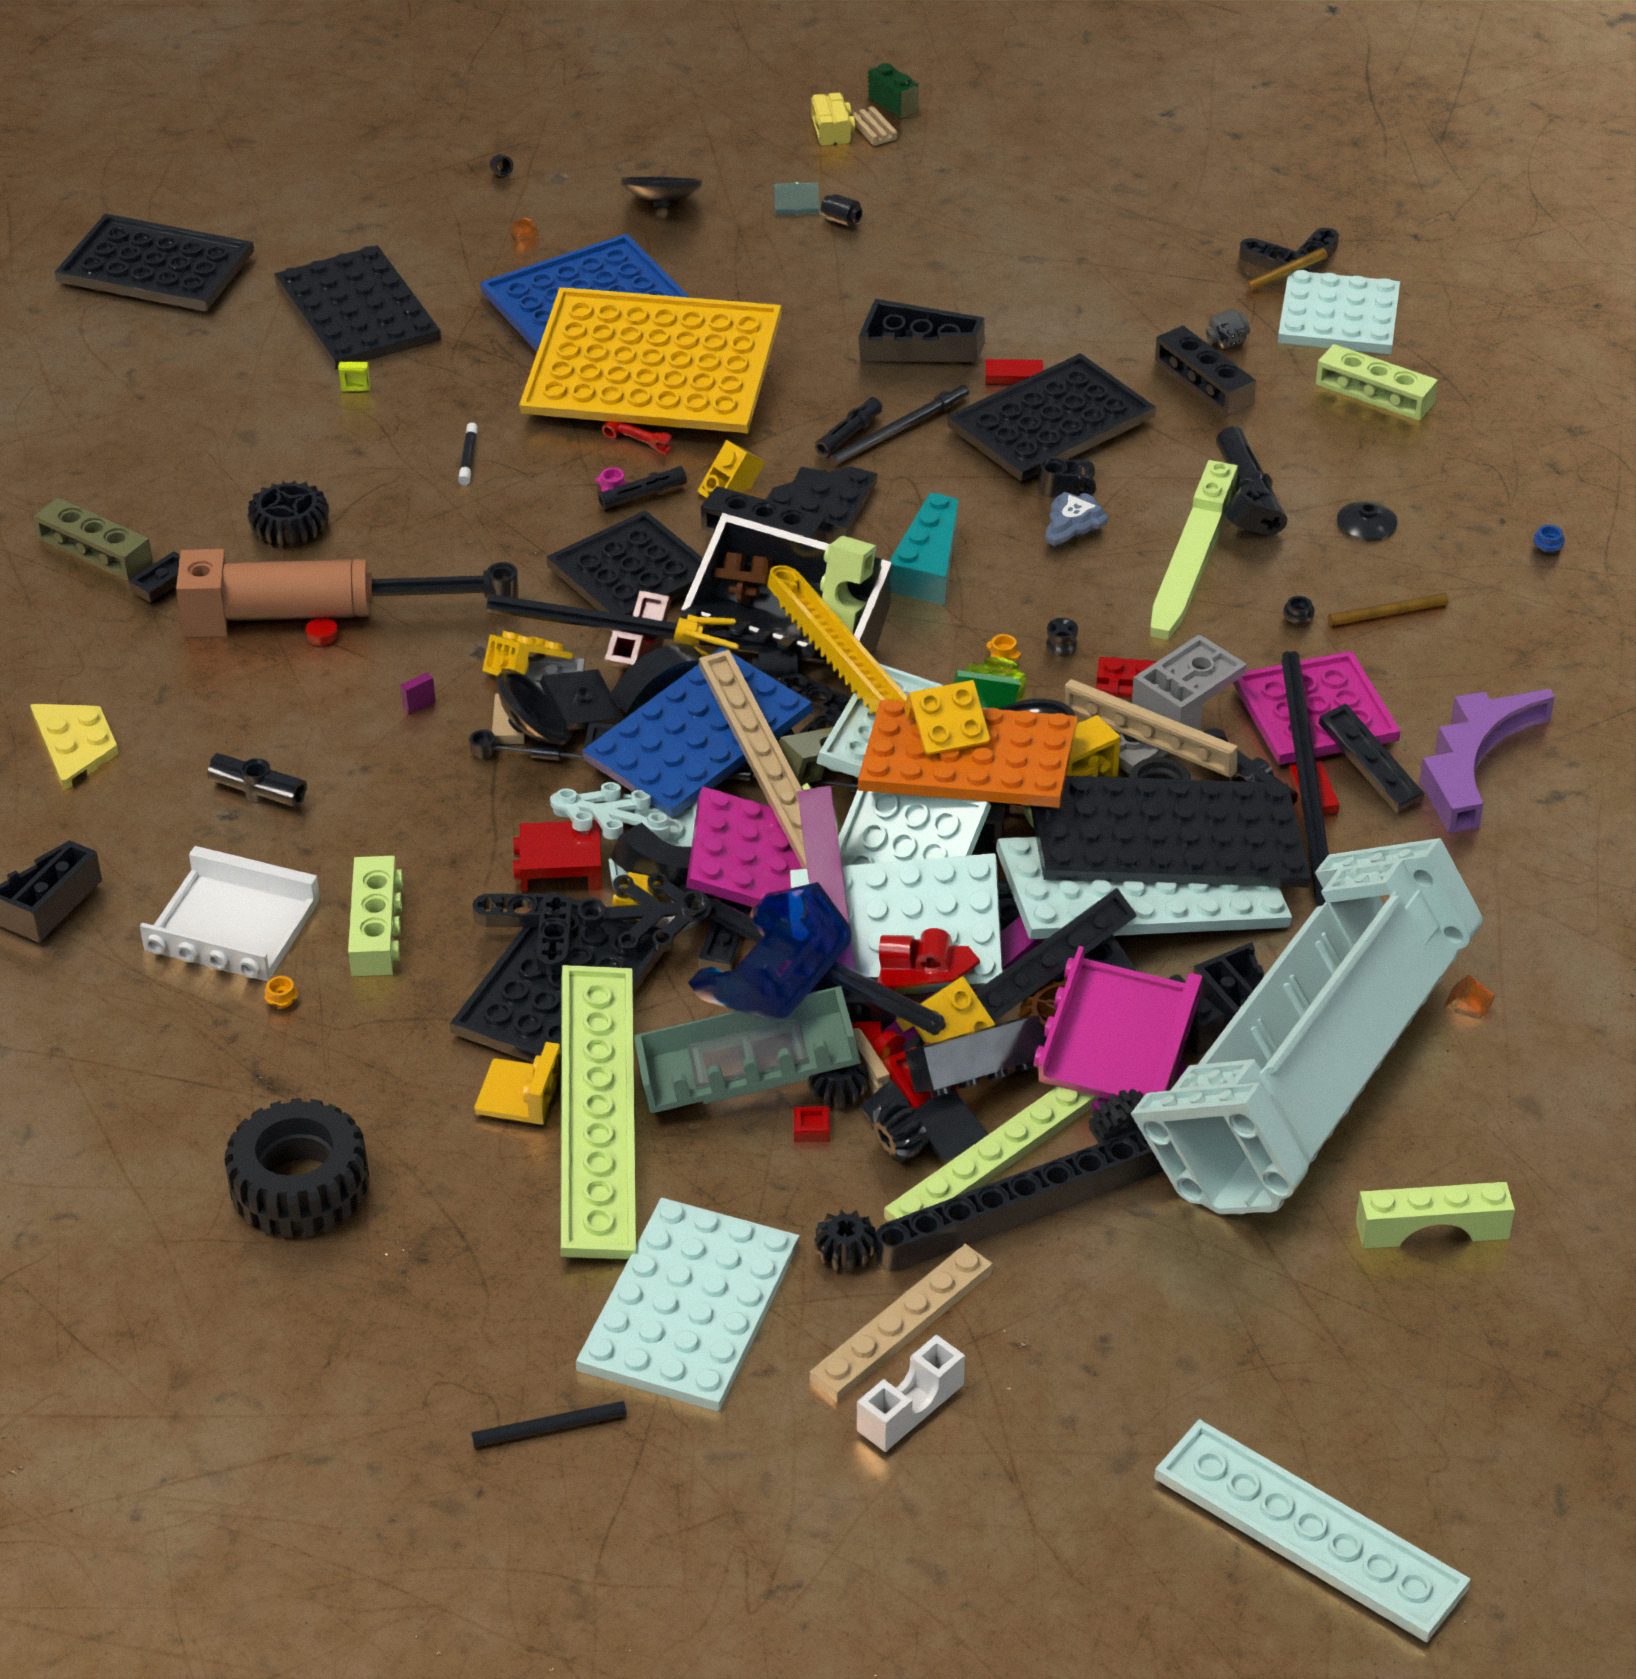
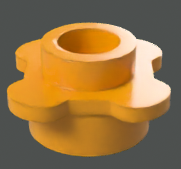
(1003, 647)

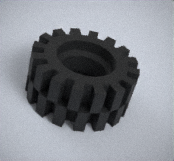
(1115, 1116)

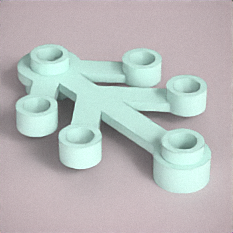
(611, 814)

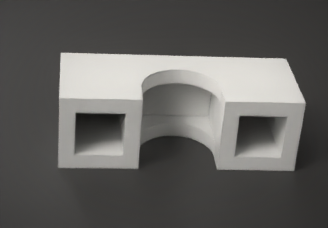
(892, 1412)

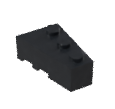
(48, 891)
(1230, 979)

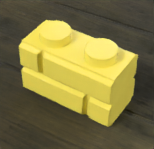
(832, 118)

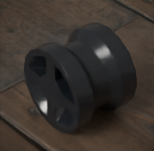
(1062, 637)

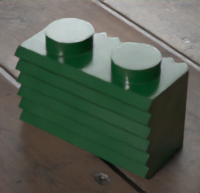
(893, 90)

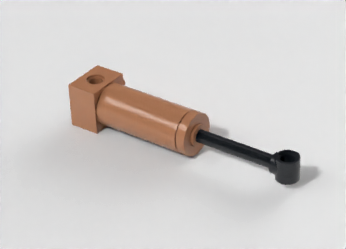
(223, 592)

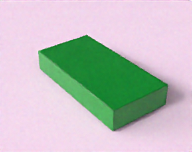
(991, 689)

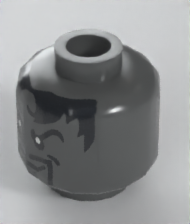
(1228, 329)

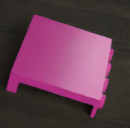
(1116, 1029)

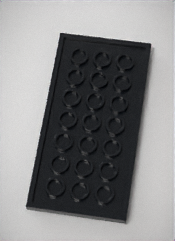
(1172, 833)

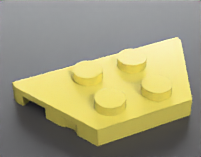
(74, 738)

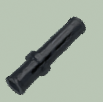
(856, 420)
(653, 484)

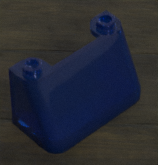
(798, 945)

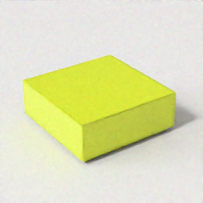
(354, 376)

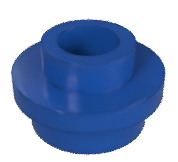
(1549, 538)

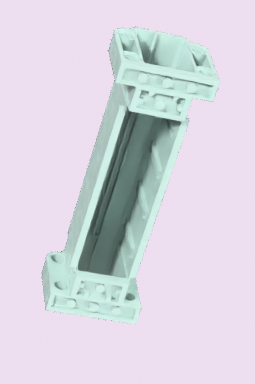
(1312, 1029)

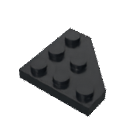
(833, 494)

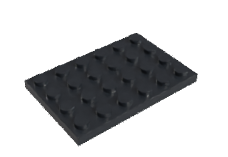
(154, 262)
(357, 306)
(1051, 416)
(521, 1007)

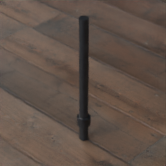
(940, 403)

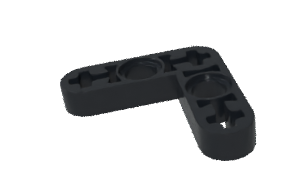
(1262, 253)
(826, 712)
(540, 916)

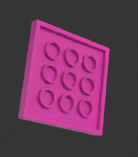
(1327, 685)
(738, 849)

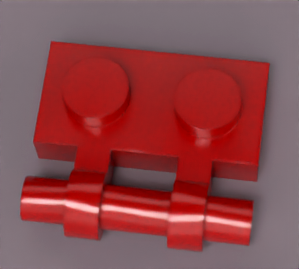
(1117, 675)

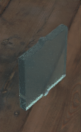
(796, 198)

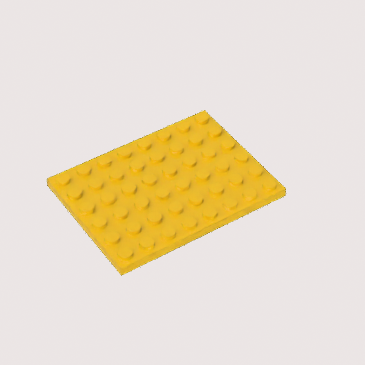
(652, 360)

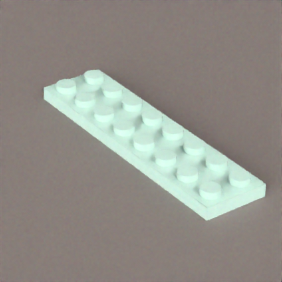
(1313, 1530)

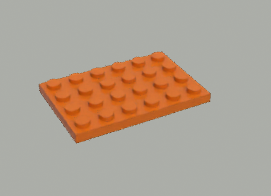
(1019, 765)

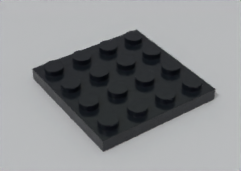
(627, 559)

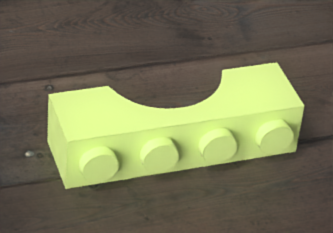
(1392, 1215)

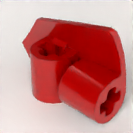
(922, 961)

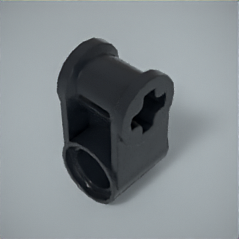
(1065, 476)

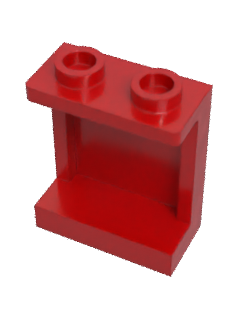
(556, 852)

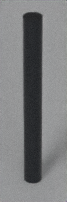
(548, 1424)

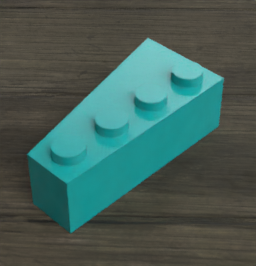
(926, 551)

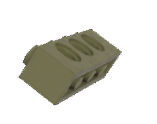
(93, 538)

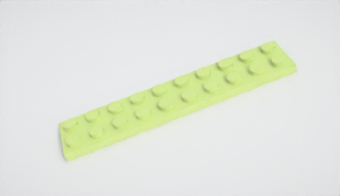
(597, 1113)

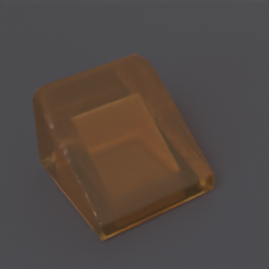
(1469, 999)

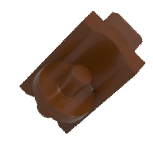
(734, 570)

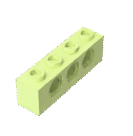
(1376, 382)
(374, 916)

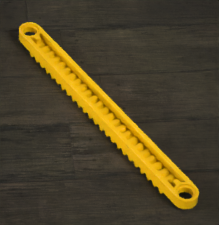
(832, 638)

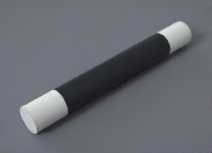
(468, 454)

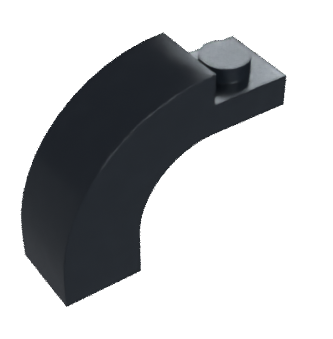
(653, 674)
(646, 854)

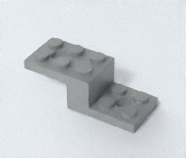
(1178, 689)

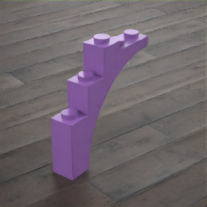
(1475, 729)

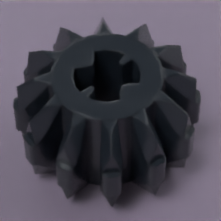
(840, 1085)
(899, 1129)
(845, 1240)

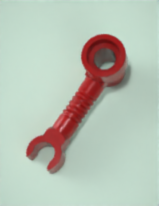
(655, 440)

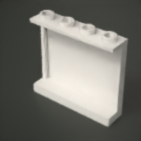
(234, 914)

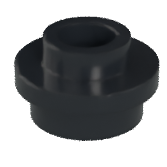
(1299, 610)

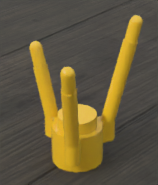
(690, 633)

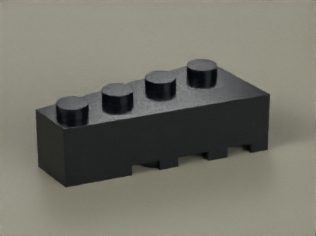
(919, 334)

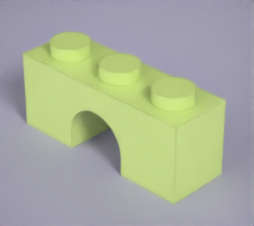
(846, 561)

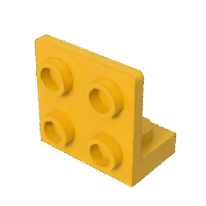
(512, 652)
(948, 717)
(960, 1011)
(521, 1089)

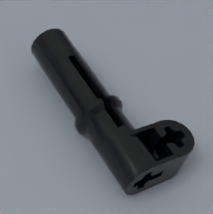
(1255, 502)

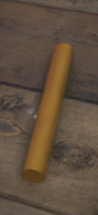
(1287, 269)

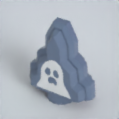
(1073, 517)

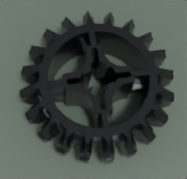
(288, 513)

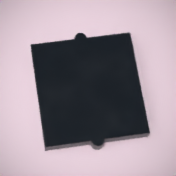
(949, 1126)

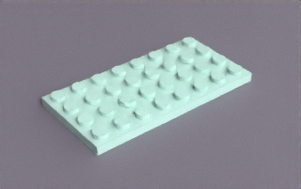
(1159, 905)

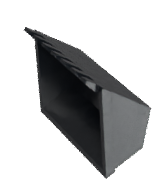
(763, 614)

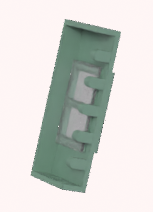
(745, 1052)

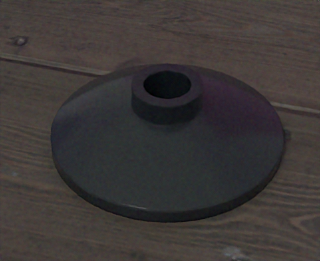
(1367, 521)

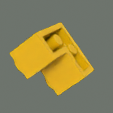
(1094, 750)

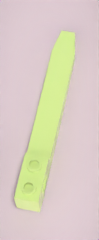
(1194, 548)

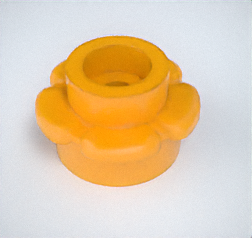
(280, 991)

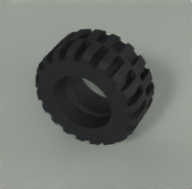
(297, 1201)

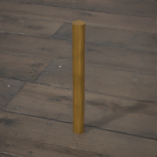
(1388, 609)

